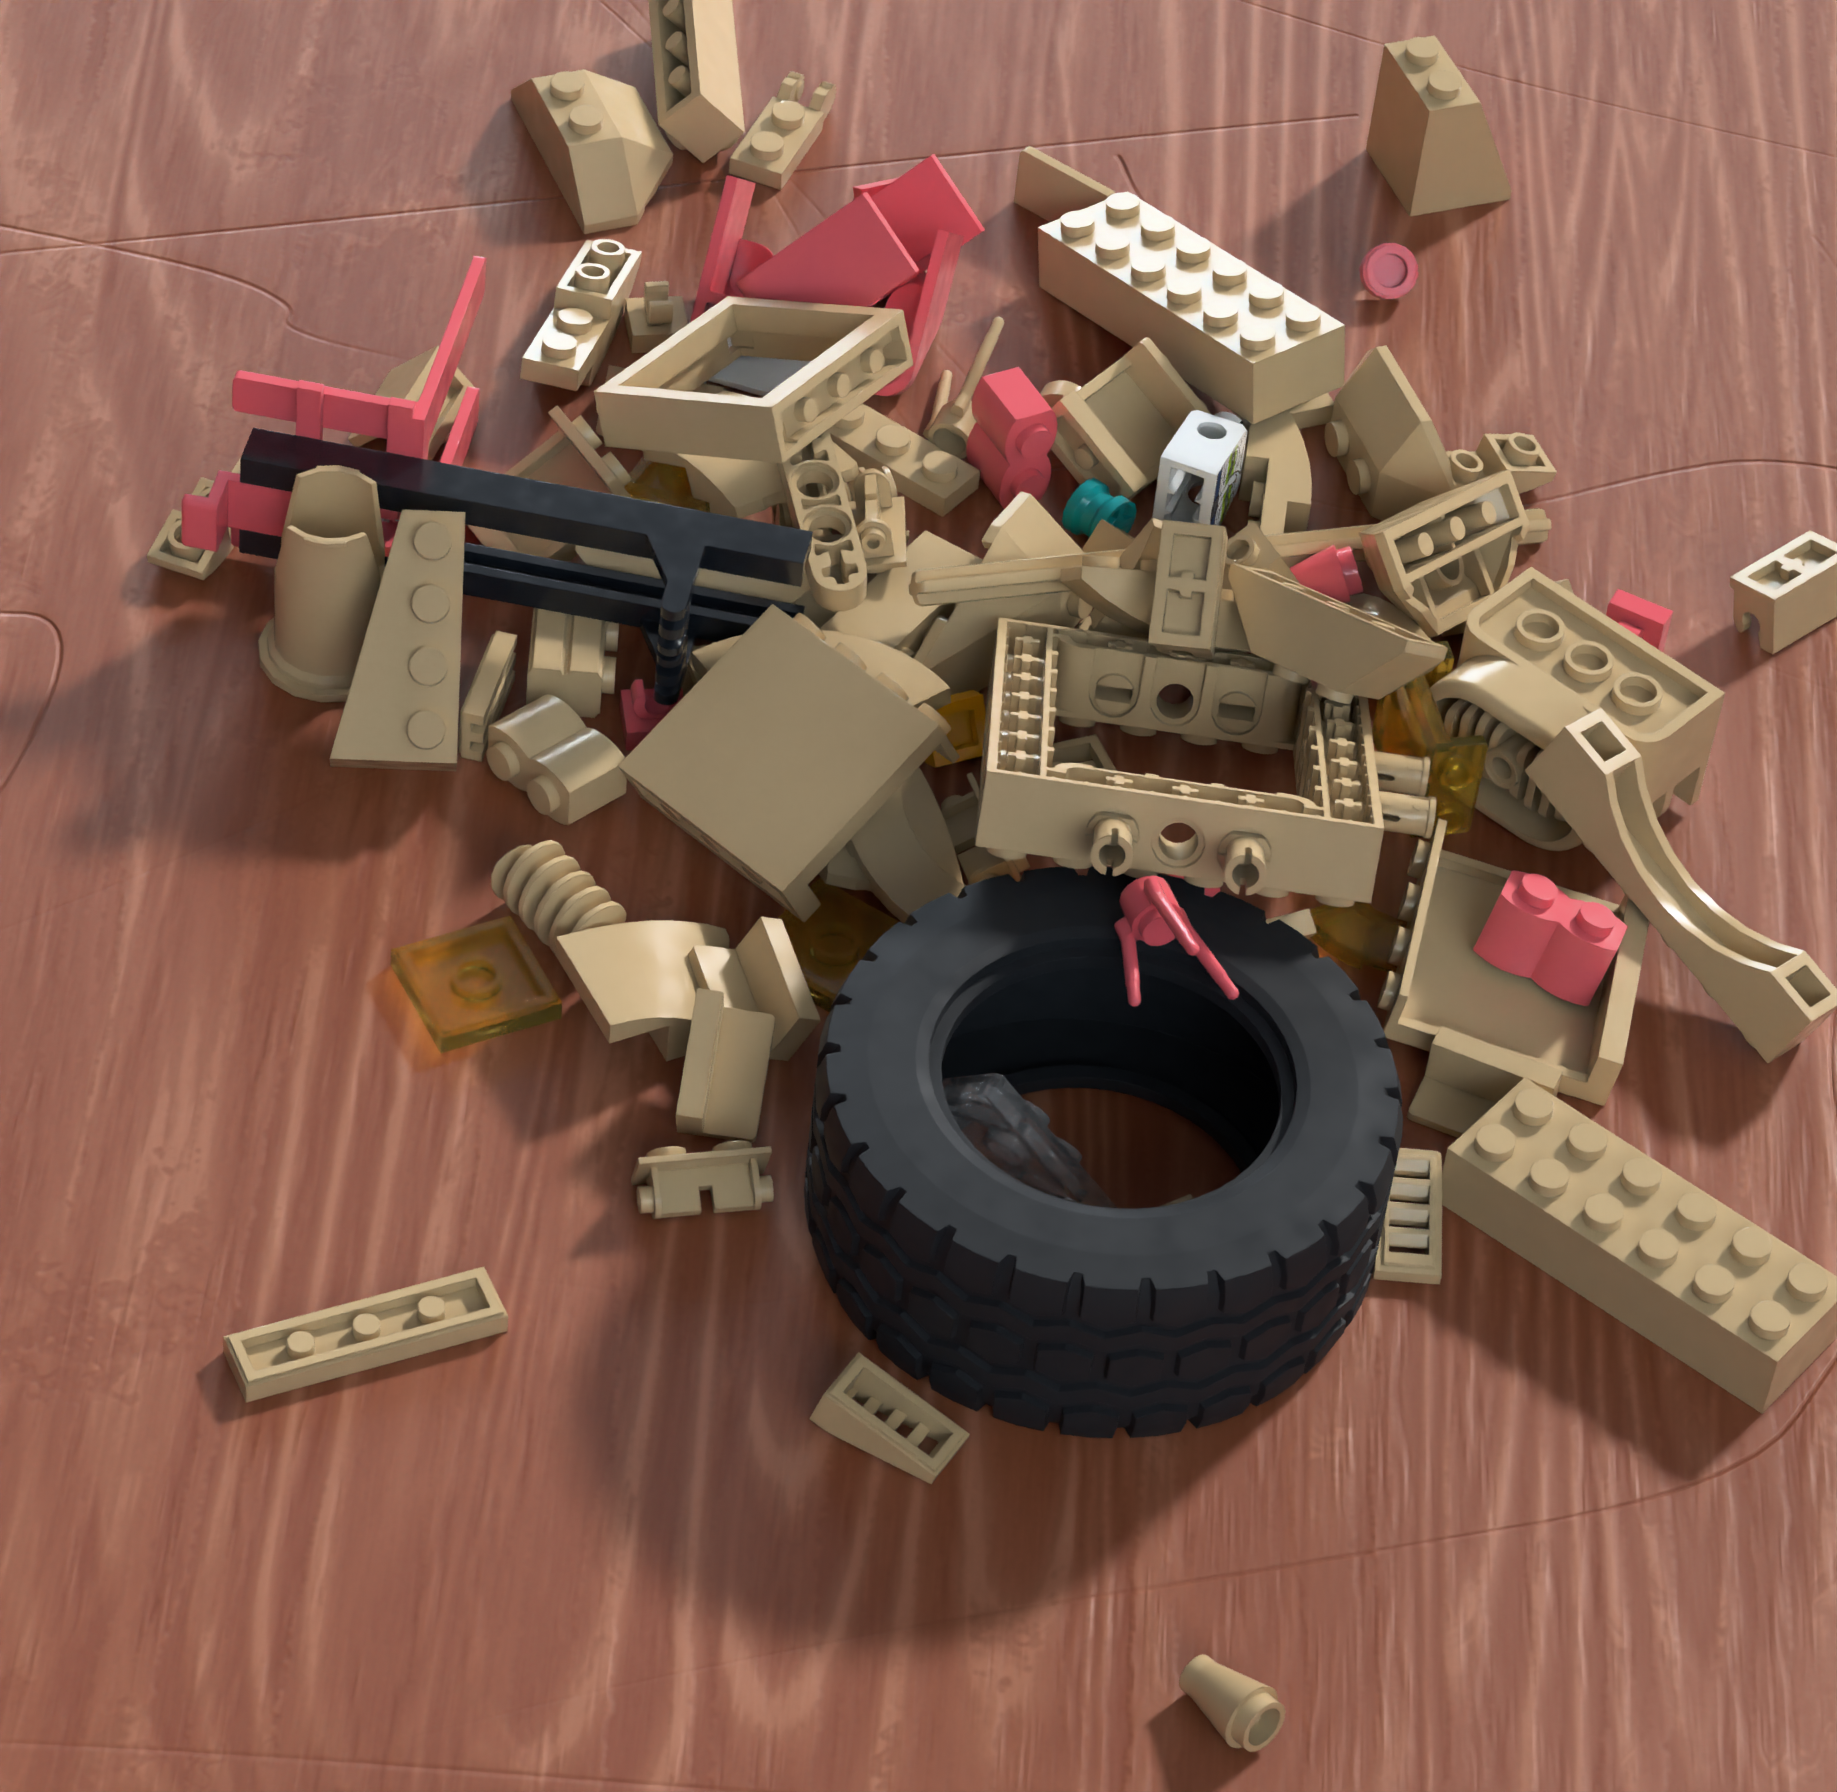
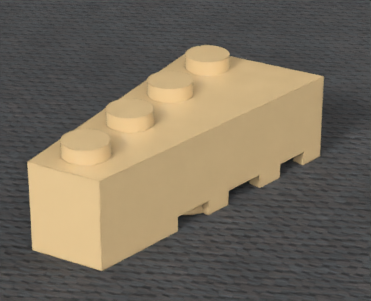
(408, 670)

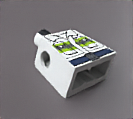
(1205, 453)

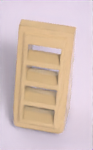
(1414, 1180)
(860, 1427)

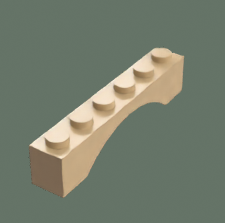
(1602, 793)

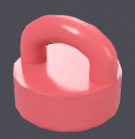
(1388, 271)

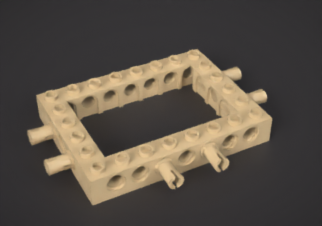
(1272, 843)

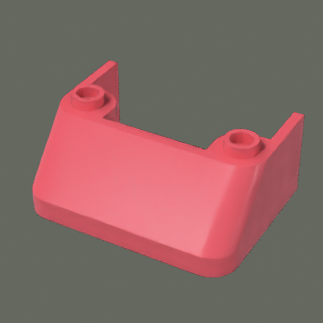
(868, 244)
(733, 258)

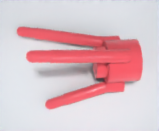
(1158, 919)

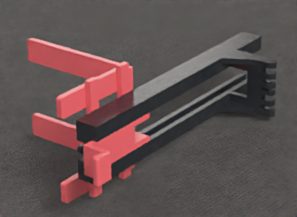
(677, 538)

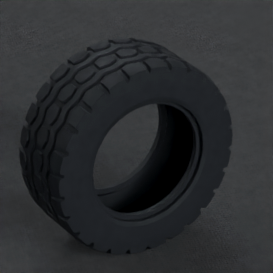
(1073, 1303)

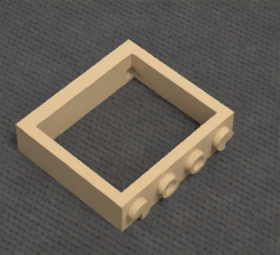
(851, 359)

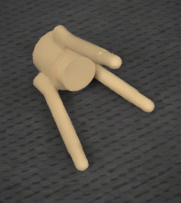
(954, 420)

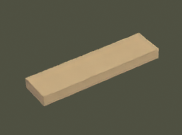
(365, 1334)

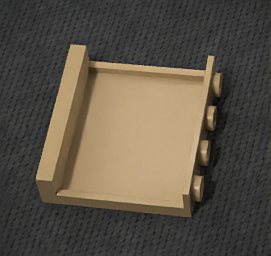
(783, 754)
(1453, 987)

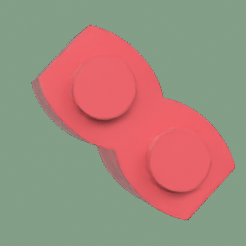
(1011, 436)
(1550, 937)

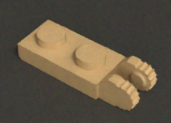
(782, 133)

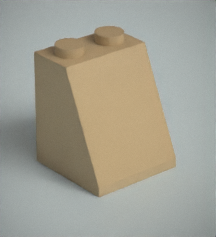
(1432, 132)

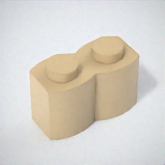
(556, 759)

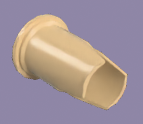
(324, 583)

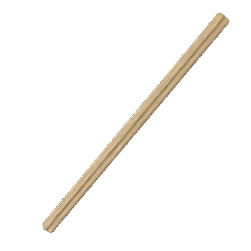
(1043, 574)

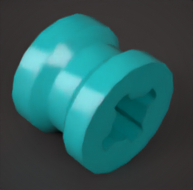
(1091, 504)

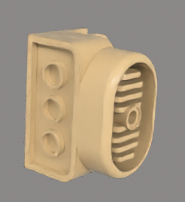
(1547, 659)

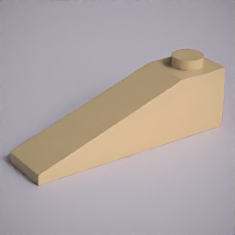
(964, 644)

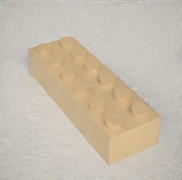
(1200, 306)
(1642, 1244)

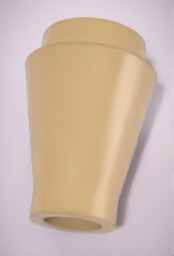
(1235, 1704)

